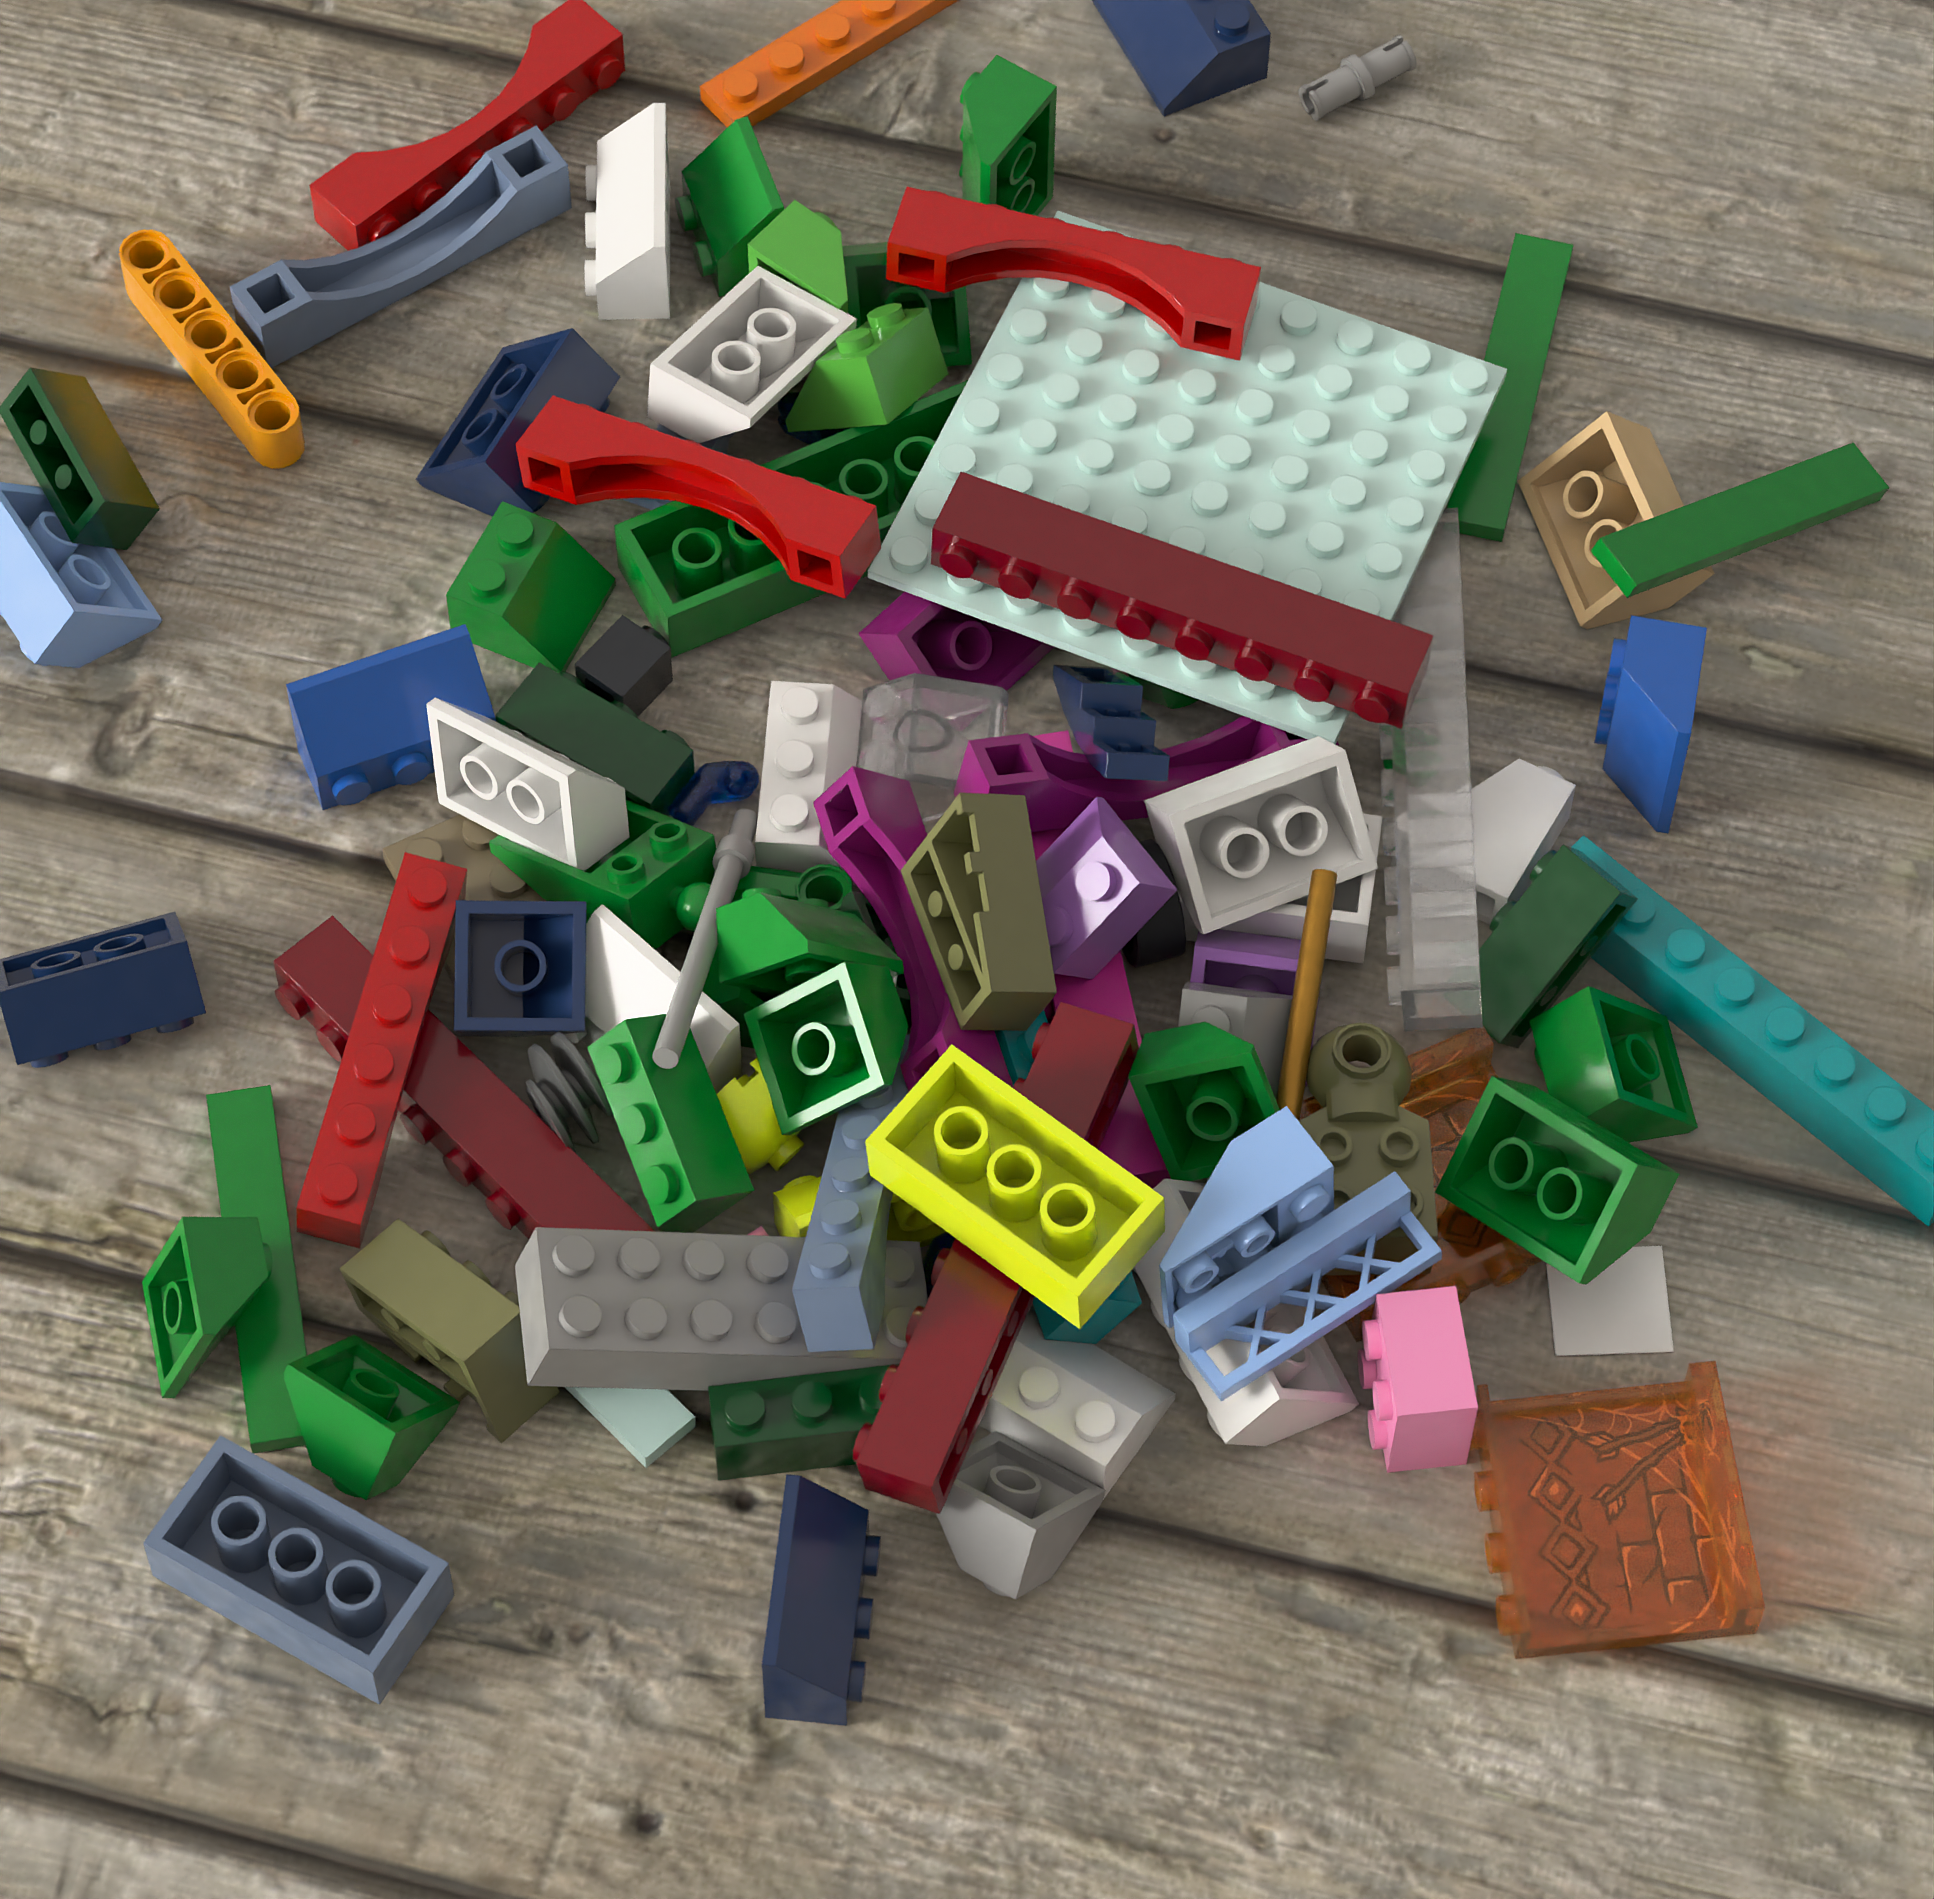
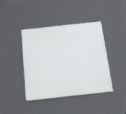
(1615, 1312)

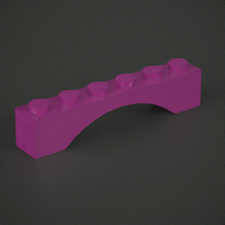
(1064, 783)
(872, 833)

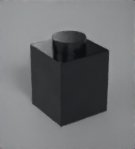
(627, 665)

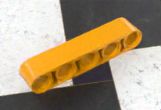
(212, 349)

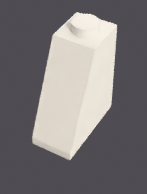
(1514, 826)

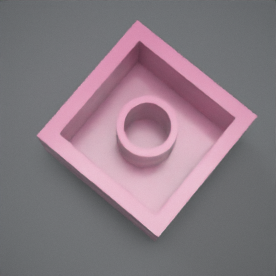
(1419, 1379)

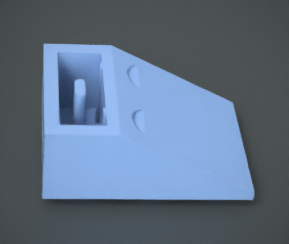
(1258, 1197)

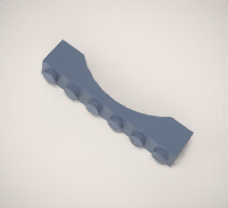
(312, 299)
(844, 1251)

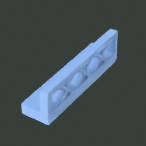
(1293, 1266)

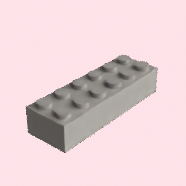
(684, 1309)

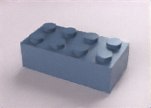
(299, 1569)

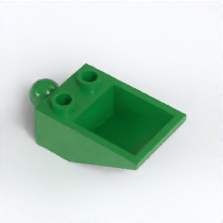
(648, 881)

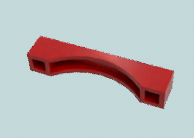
(379, 191)
(960, 242)
(595, 457)
(380, 1051)

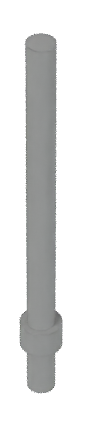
(731, 863)

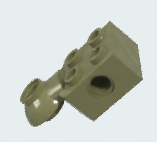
(1366, 1128)

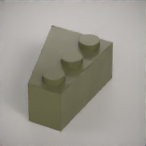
(984, 912)
(451, 1319)

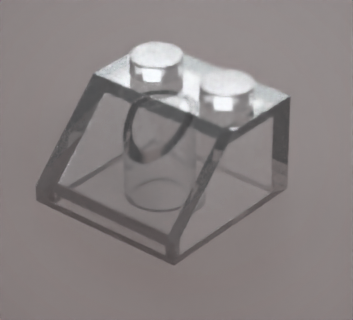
(922, 729)

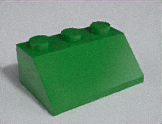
(1008, 138)
(670, 1126)
(1554, 1180)

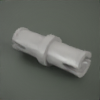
(1357, 77)

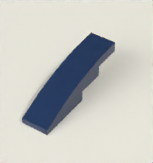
(1109, 722)

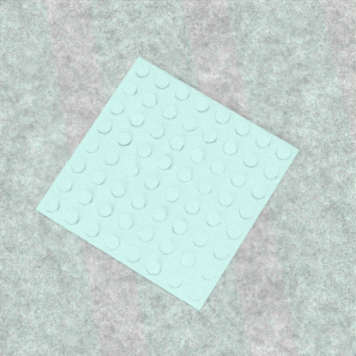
(1296, 463)

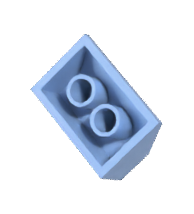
(60, 595)

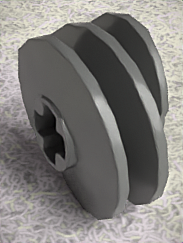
(564, 1089)

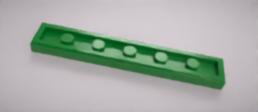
(1521, 345)
(1739, 519)
(272, 1326)

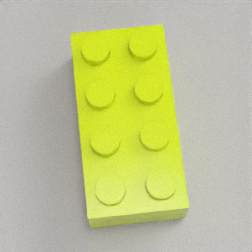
(1016, 1186)

